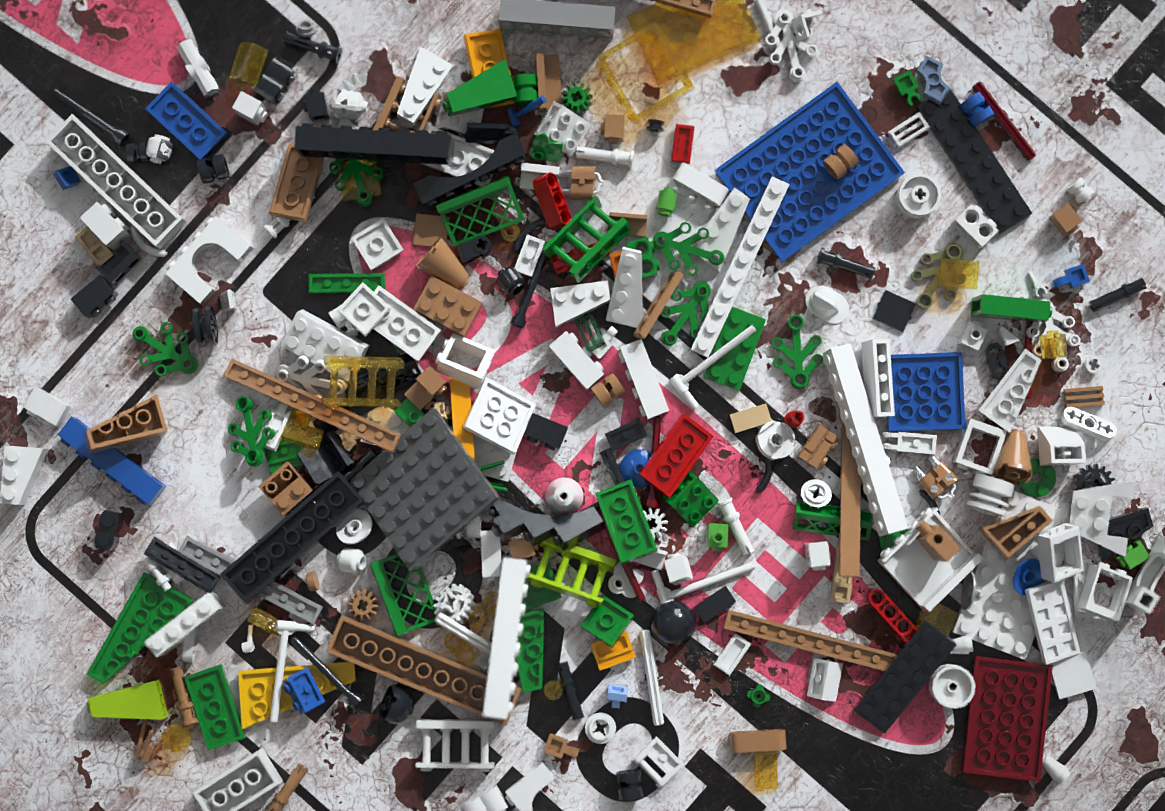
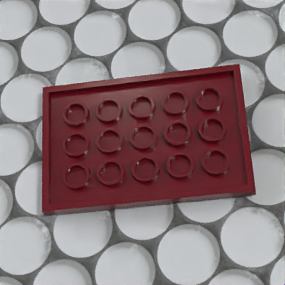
(1007, 719)

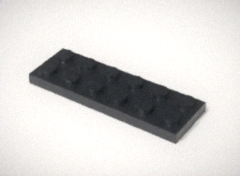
(905, 676)

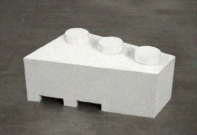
(577, 300)

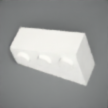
(19, 473)

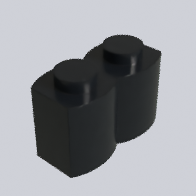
(274, 81)
(108, 534)

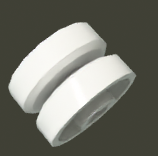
(923, 186)
(959, 694)

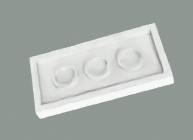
(466, 157)
(405, 326)

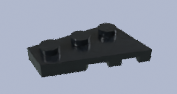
(1128, 526)

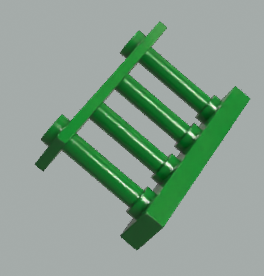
(593, 255)

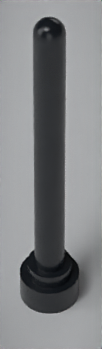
(119, 136)
(519, 319)
(352, 698)

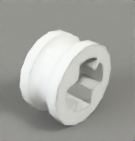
(1098, 362)

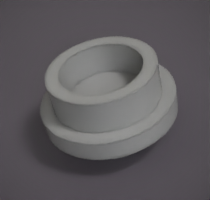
(305, 29)

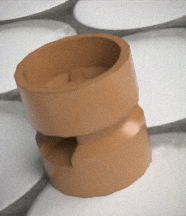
(842, 160)
(602, 394)

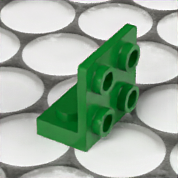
(692, 499)

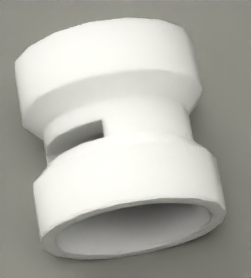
(1080, 190)

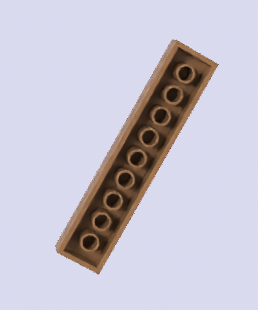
(413, 665)

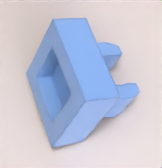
(617, 694)

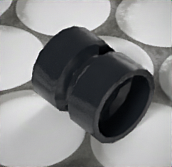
(213, 168)
(629, 784)

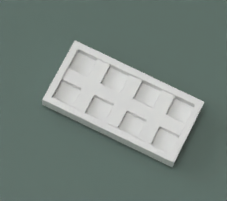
(1052, 621)

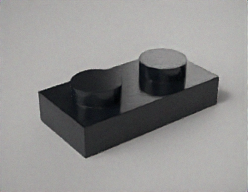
(626, 434)

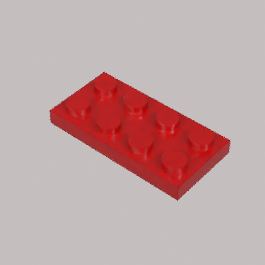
(676, 455)

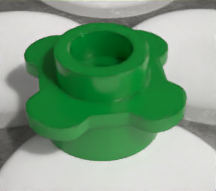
(763, 695)

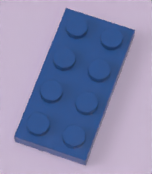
(186, 121)

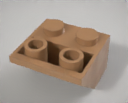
(286, 489)

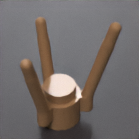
(144, 749)

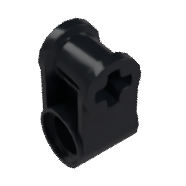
(470, 250)

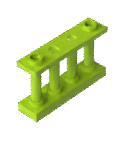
(586, 558)

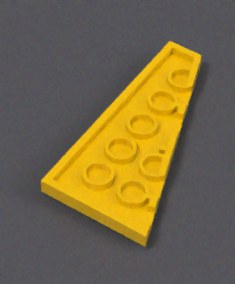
(257, 688)

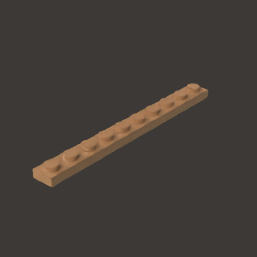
(312, 405)
(808, 640)

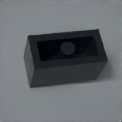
(95, 297)
(545, 431)

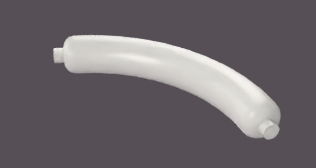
(143, 245)

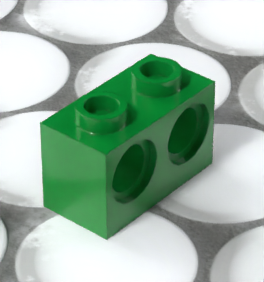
(647, 258)

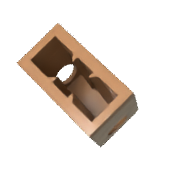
(936, 542)

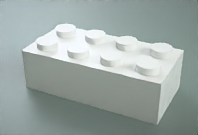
(316, 338)
(239, 784)

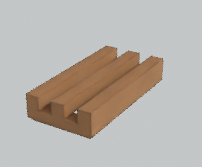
(1100, 395)

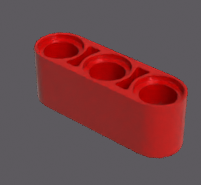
(551, 201)

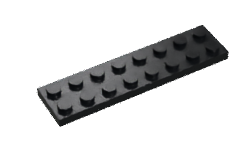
(975, 162)

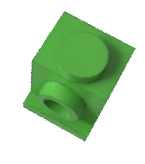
(1134, 555)

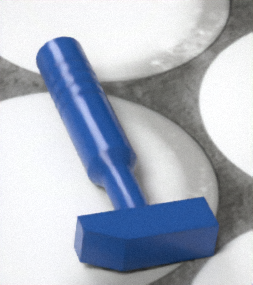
(526, 109)

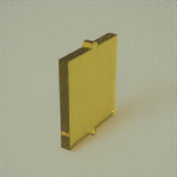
(939, 617)

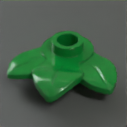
(545, 150)

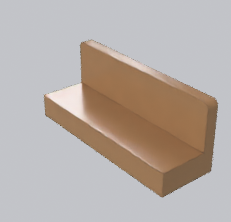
(548, 79)

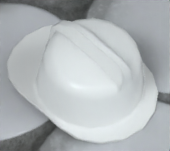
(827, 304)

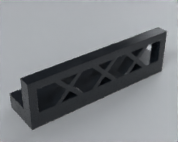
(382, 375)

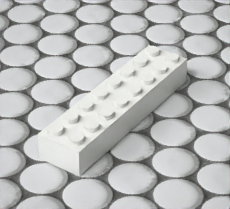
(115, 181)
(505, 638)

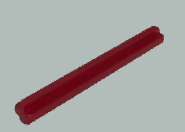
(1005, 122)

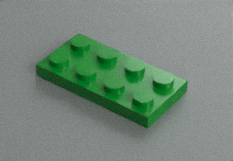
(733, 366)
(626, 522)
(215, 707)

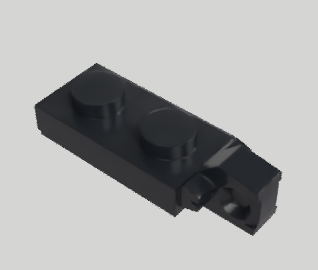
(488, 132)

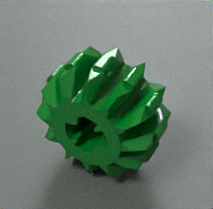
(573, 92)

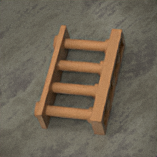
(392, 106)

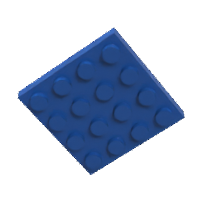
(927, 392)

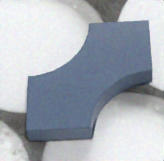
(935, 89)

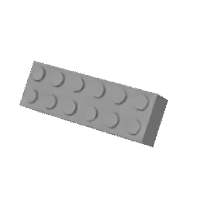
(557, 18)

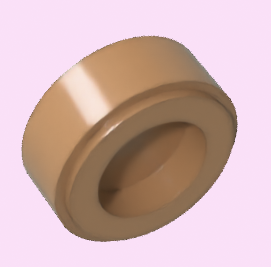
(312, 581)

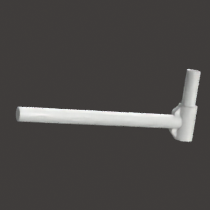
(681, 382)
(666, 595)
(284, 628)

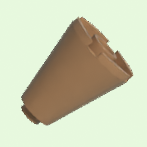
(443, 265)
(1014, 459)

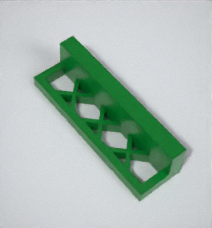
(830, 515)

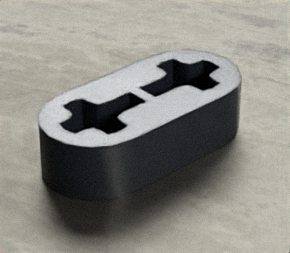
(1001, 359)

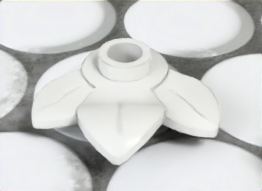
(620, 575)

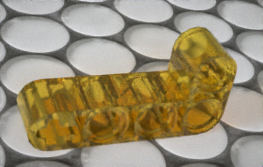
(476, 624)

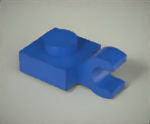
(1074, 277)

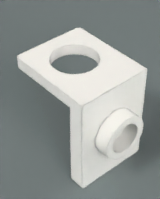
(800, 20)

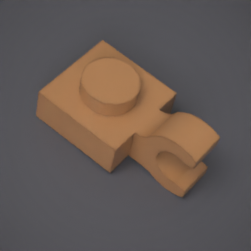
(558, 746)

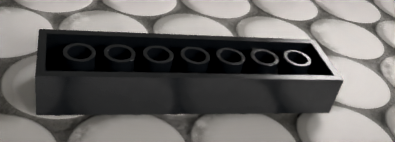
(374, 144)
(292, 538)

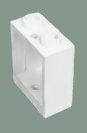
(462, 373)
(986, 429)
(1073, 552)
(1119, 598)

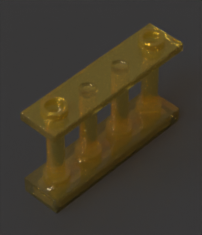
(354, 365)

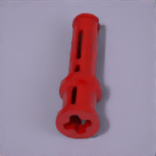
(793, 423)

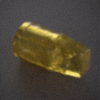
(263, 620)

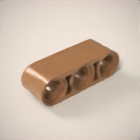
(757, 740)

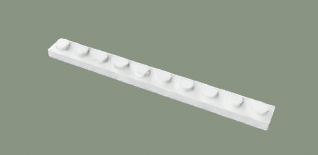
(739, 267)

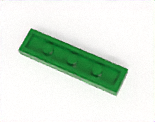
(344, 282)

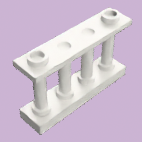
(446, 727)

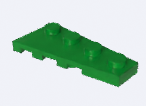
(531, 650)

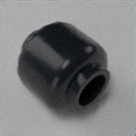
(510, 281)

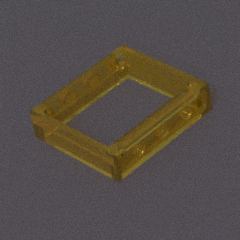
(613, 82)

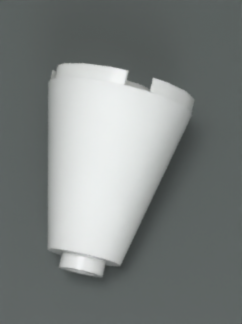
(566, 506)

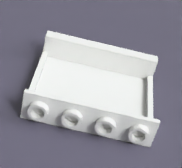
(915, 570)

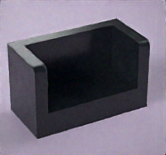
(120, 263)

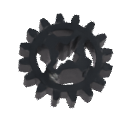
(1094, 477)

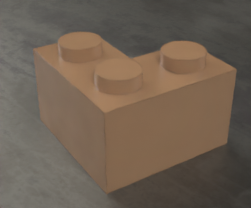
(426, 389)

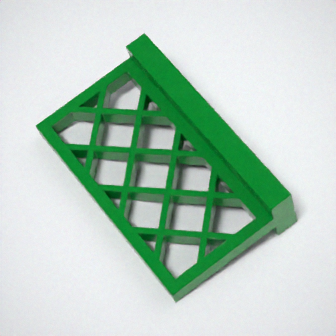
(475, 195)
(391, 602)

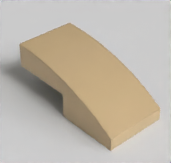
(94, 246)

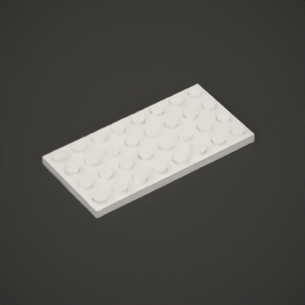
(1000, 613)

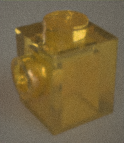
(1053, 345)

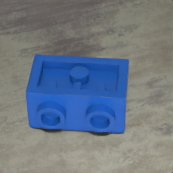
(303, 691)

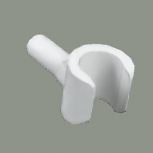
(1036, 286)
(248, 646)

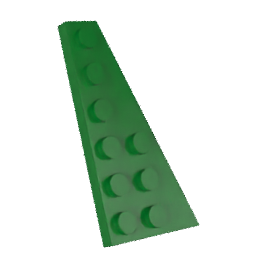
(142, 616)

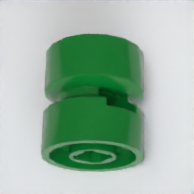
(525, 86)

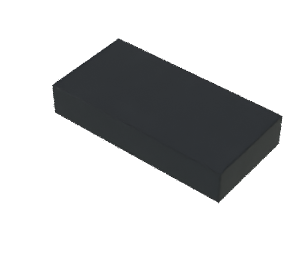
(714, 604)

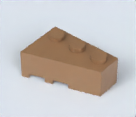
(1015, 532)

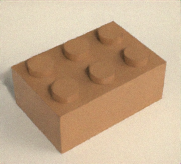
(448, 306)

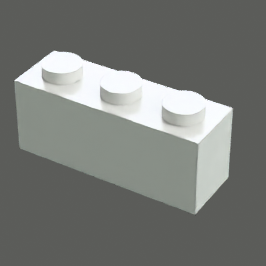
(577, 359)

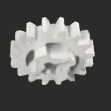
(453, 604)

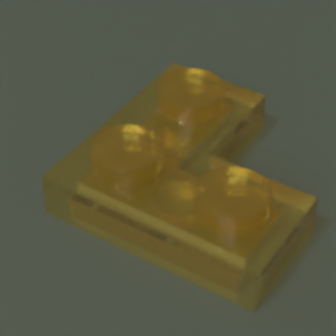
(300, 433)

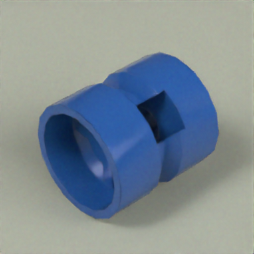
(976, 109)

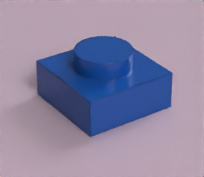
(67, 177)

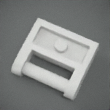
(662, 757)

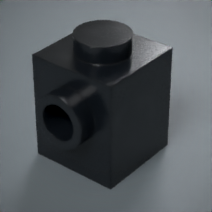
(316, 105)

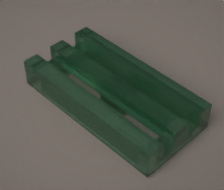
(584, 319)

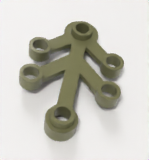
(935, 271)

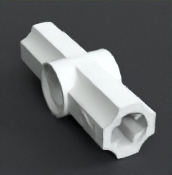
(197, 68)

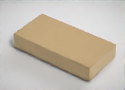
(750, 418)

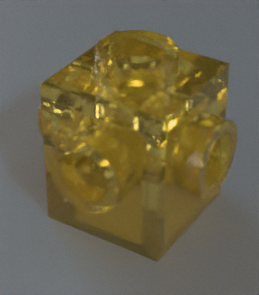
(183, 737)

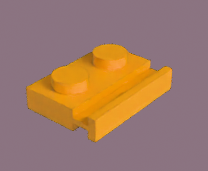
(608, 656)

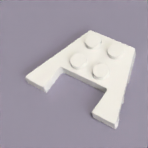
(1092, 511)

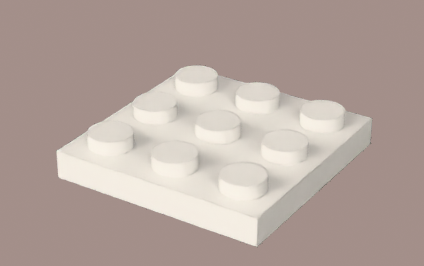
(499, 416)

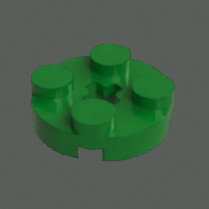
(1041, 487)

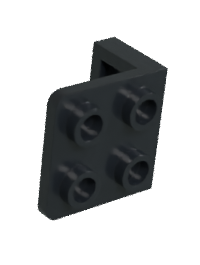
(327, 460)

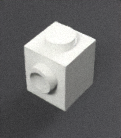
(973, 336)
(678, 569)

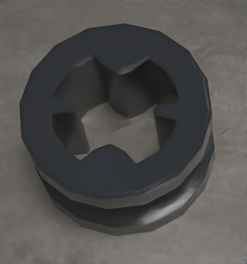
(655, 125)

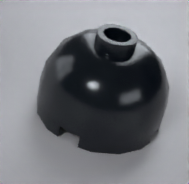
(397, 705)

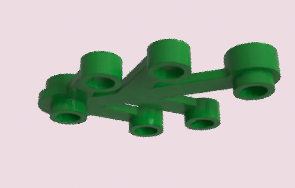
(355, 167)
(684, 248)
(687, 310)
(168, 351)
(797, 356)
(252, 432)

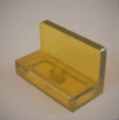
(249, 63)
(765, 770)

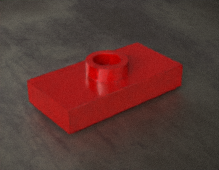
(682, 144)

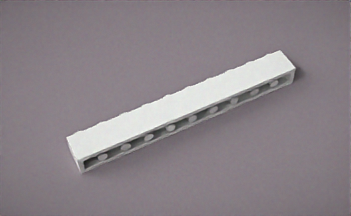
(864, 440)

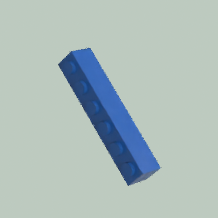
(115, 463)

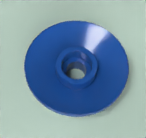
(629, 464)
(1027, 575)

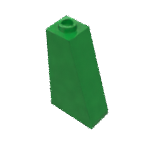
(482, 91)
(1010, 308)

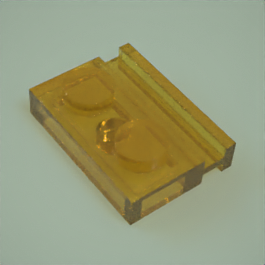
(958, 273)

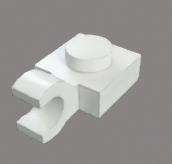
(599, 352)

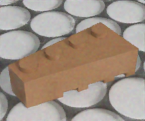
(128, 427)

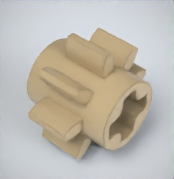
(443, 409)

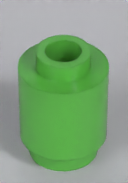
(666, 202)

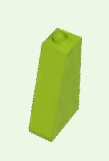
(134, 702)

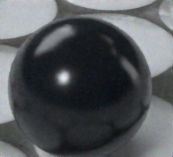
(673, 623)

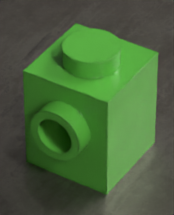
(717, 536)

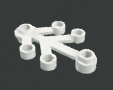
(790, 42)
(1049, 327)
(306, 378)

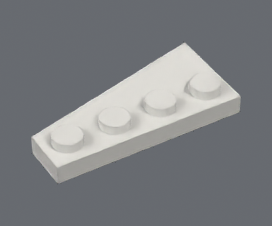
(425, 80)
(723, 226)
(626, 297)

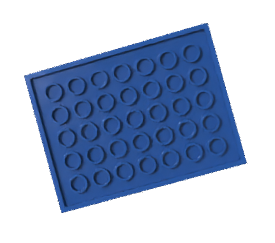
(796, 154)

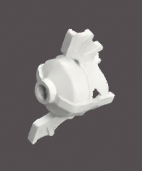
(350, 103)

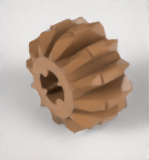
(357, 601)

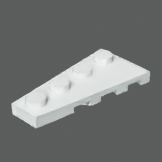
(1009, 395)

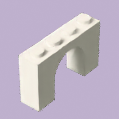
(184, 269)
(1141, 590)
(171, 634)
(524, 790)

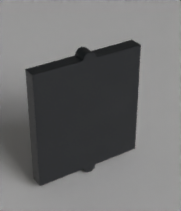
(894, 311)

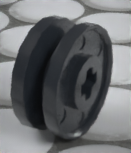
(205, 326)

